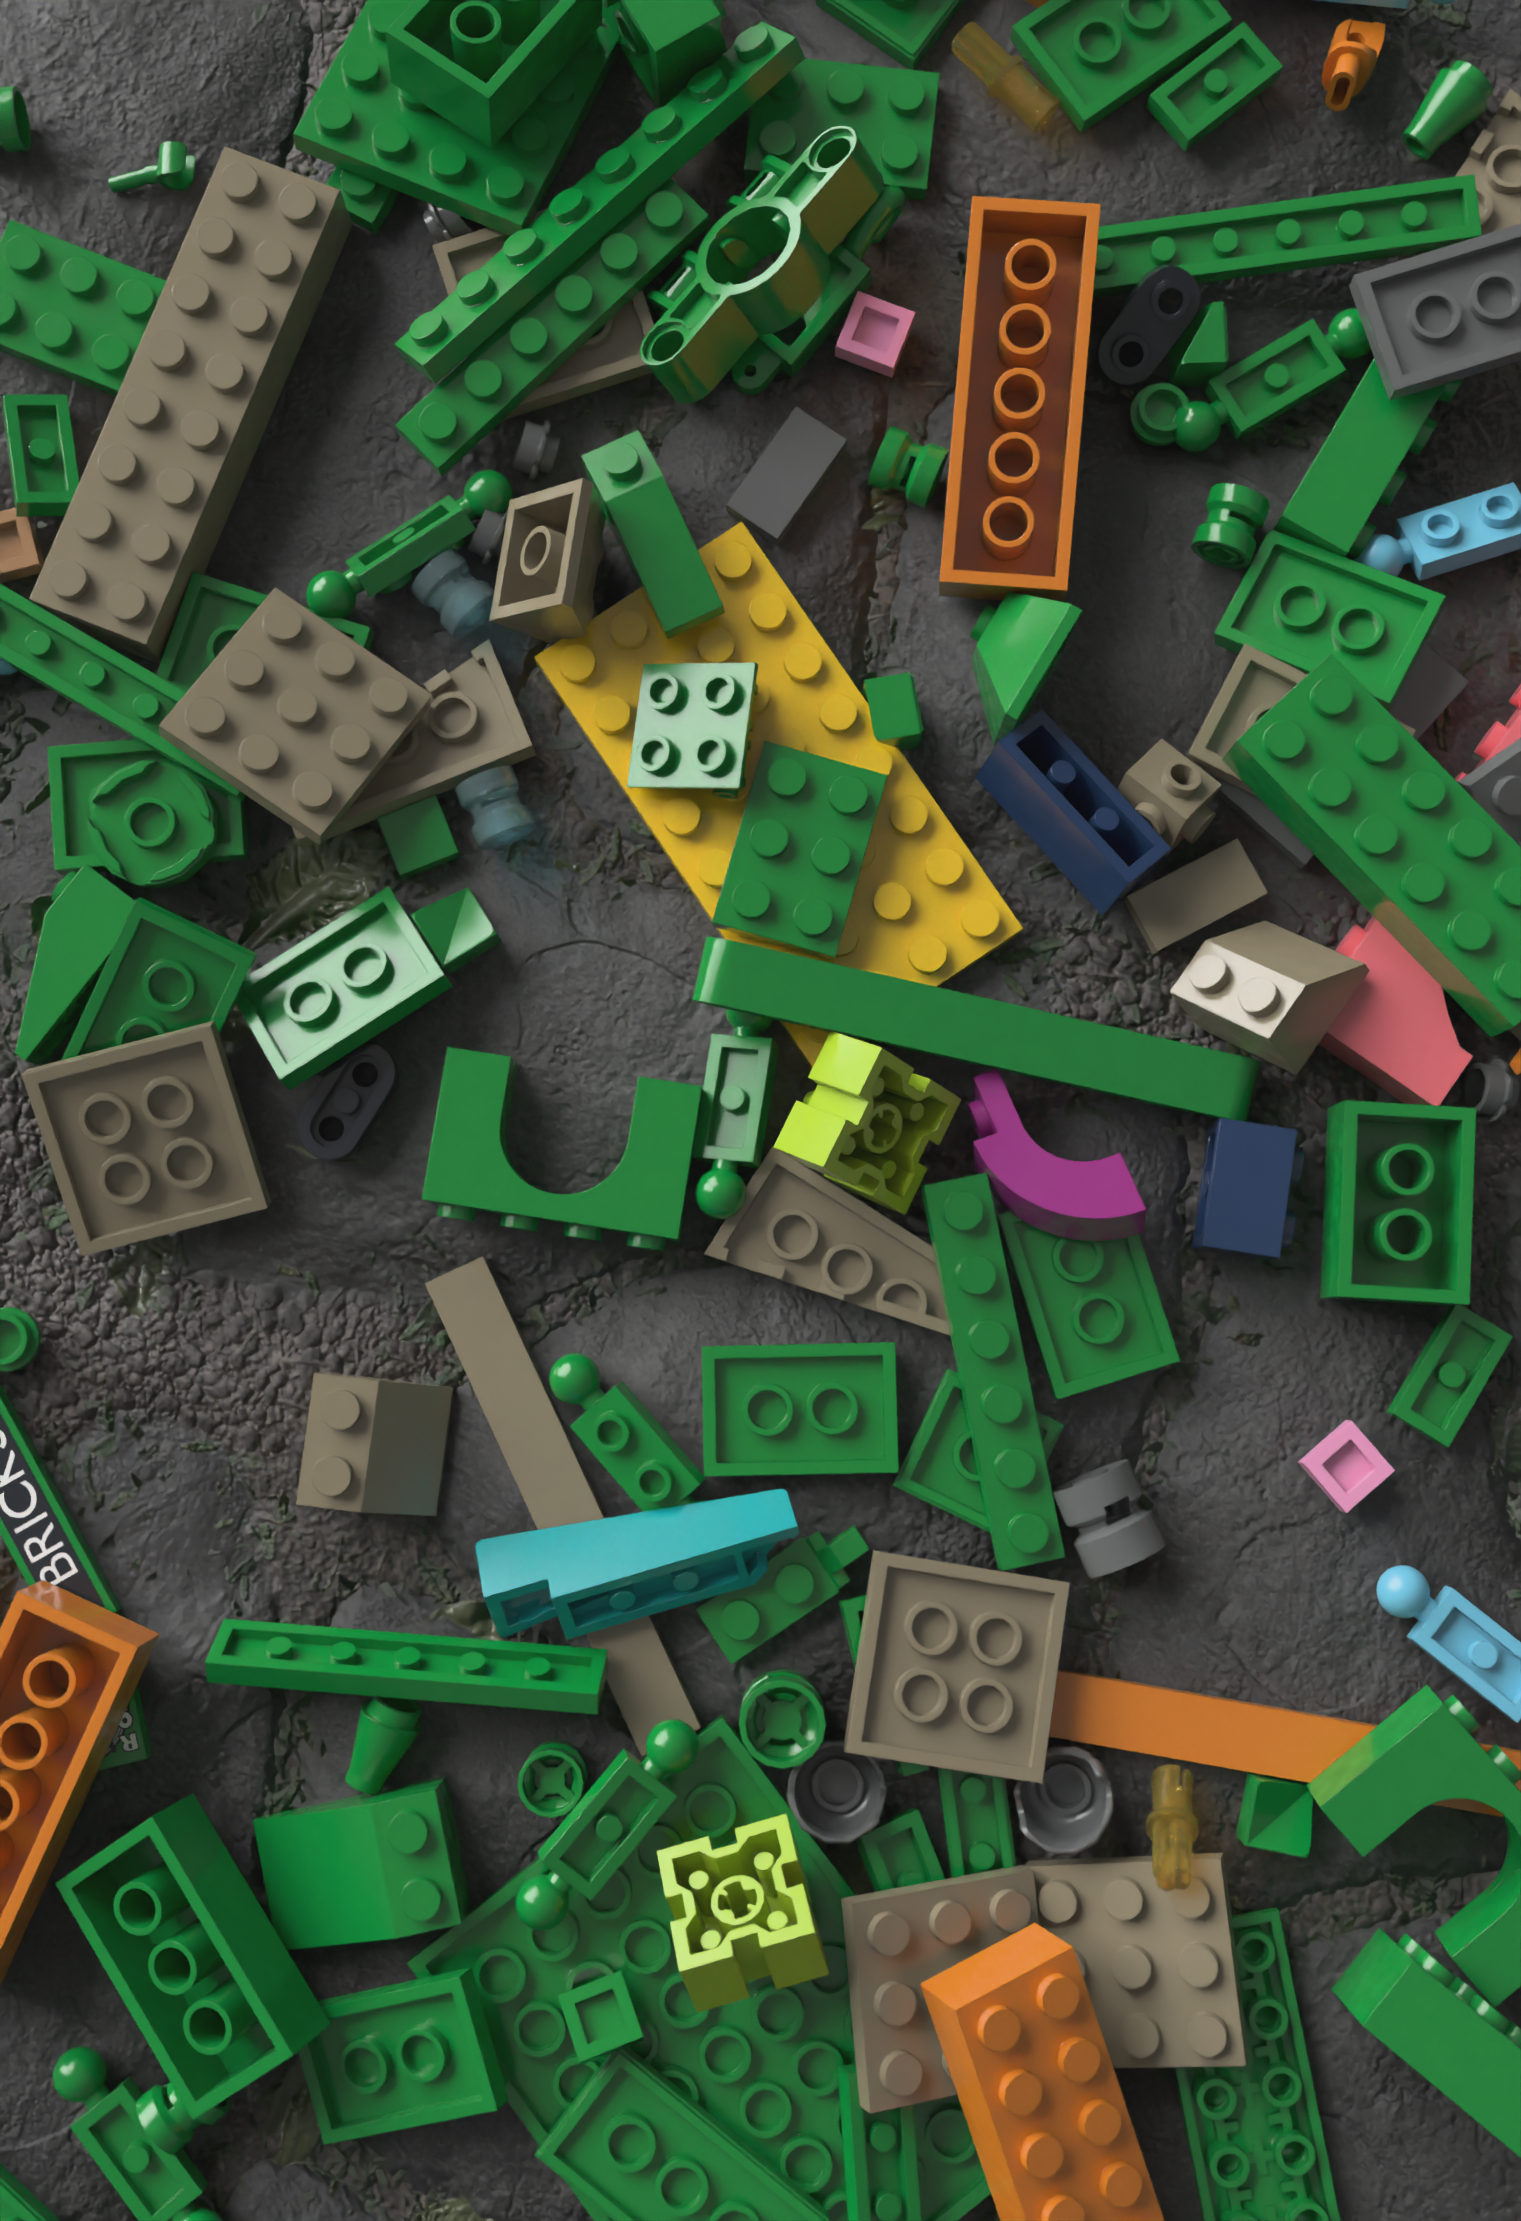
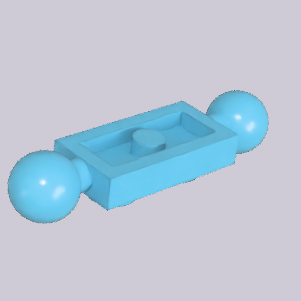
(1450, 535)
(1457, 1637)

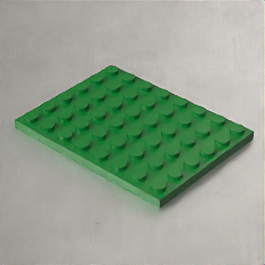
(752, 2063)

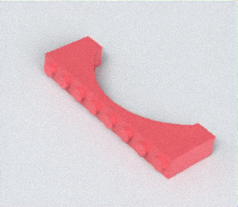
(1398, 1016)

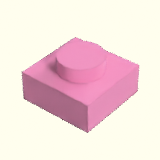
(874, 334)
(1346, 1466)

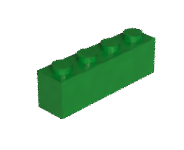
(1360, 465)

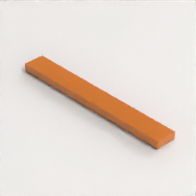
(1212, 1729)

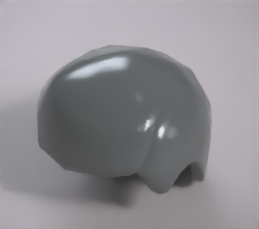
(837, 1794)
(1071, 1803)

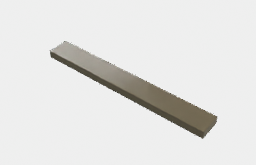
(551, 1477)

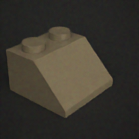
(550, 562)
(1268, 991)
(374, 1445)

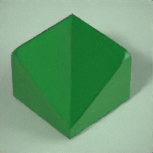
(1200, 349)
(894, 710)
(456, 929)
(1276, 1815)

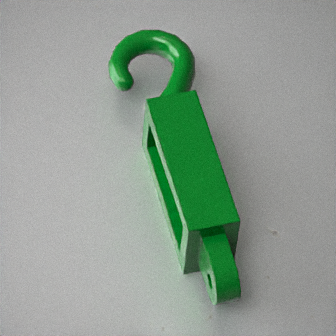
(845, 278)

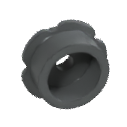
(447, 224)
(535, 450)
(489, 536)
(1490, 1089)

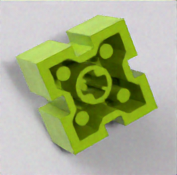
(867, 1121)
(741, 1913)

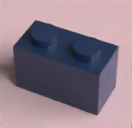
(1247, 1189)

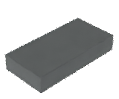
(786, 475)

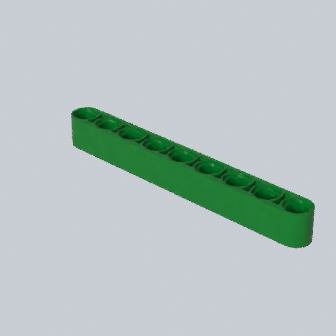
(974, 1030)

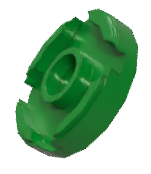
(152, 824)

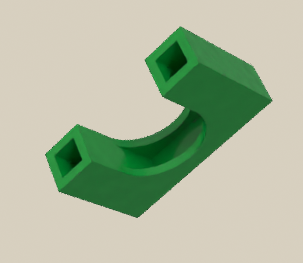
(474, 1171)
(1417, 1760)

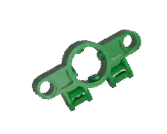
(799, 208)

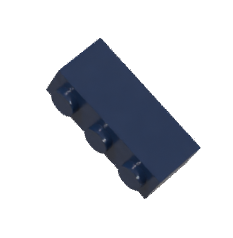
(1072, 811)

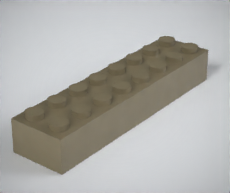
(194, 403)

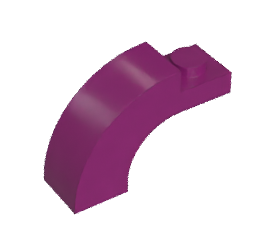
(1046, 1191)

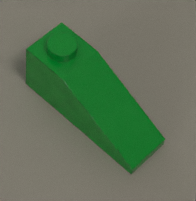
(652, 534)
(69, 960)

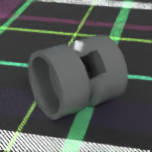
(1114, 1541)

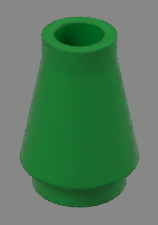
(1449, 106)
(381, 1740)

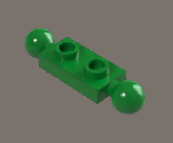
(1271, 381)
(389, 561)
(733, 1112)
(625, 1437)
(607, 1824)
(146, 2178)

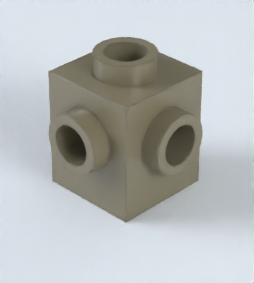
(1171, 794)

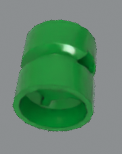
(782, 1718)

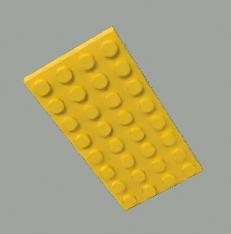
(920, 894)

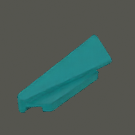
(630, 1563)

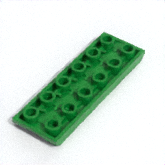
(1258, 2125)

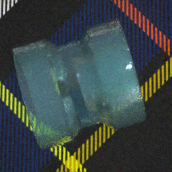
(454, 593)
(495, 808)

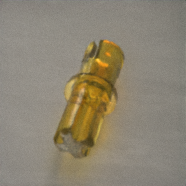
(1005, 76)
(1172, 1827)

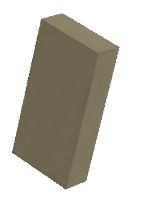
(1195, 896)

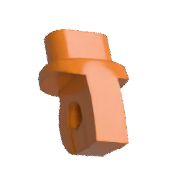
(1351, 61)

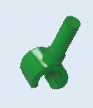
(173, 170)

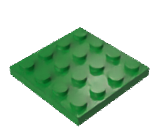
(396, 140)

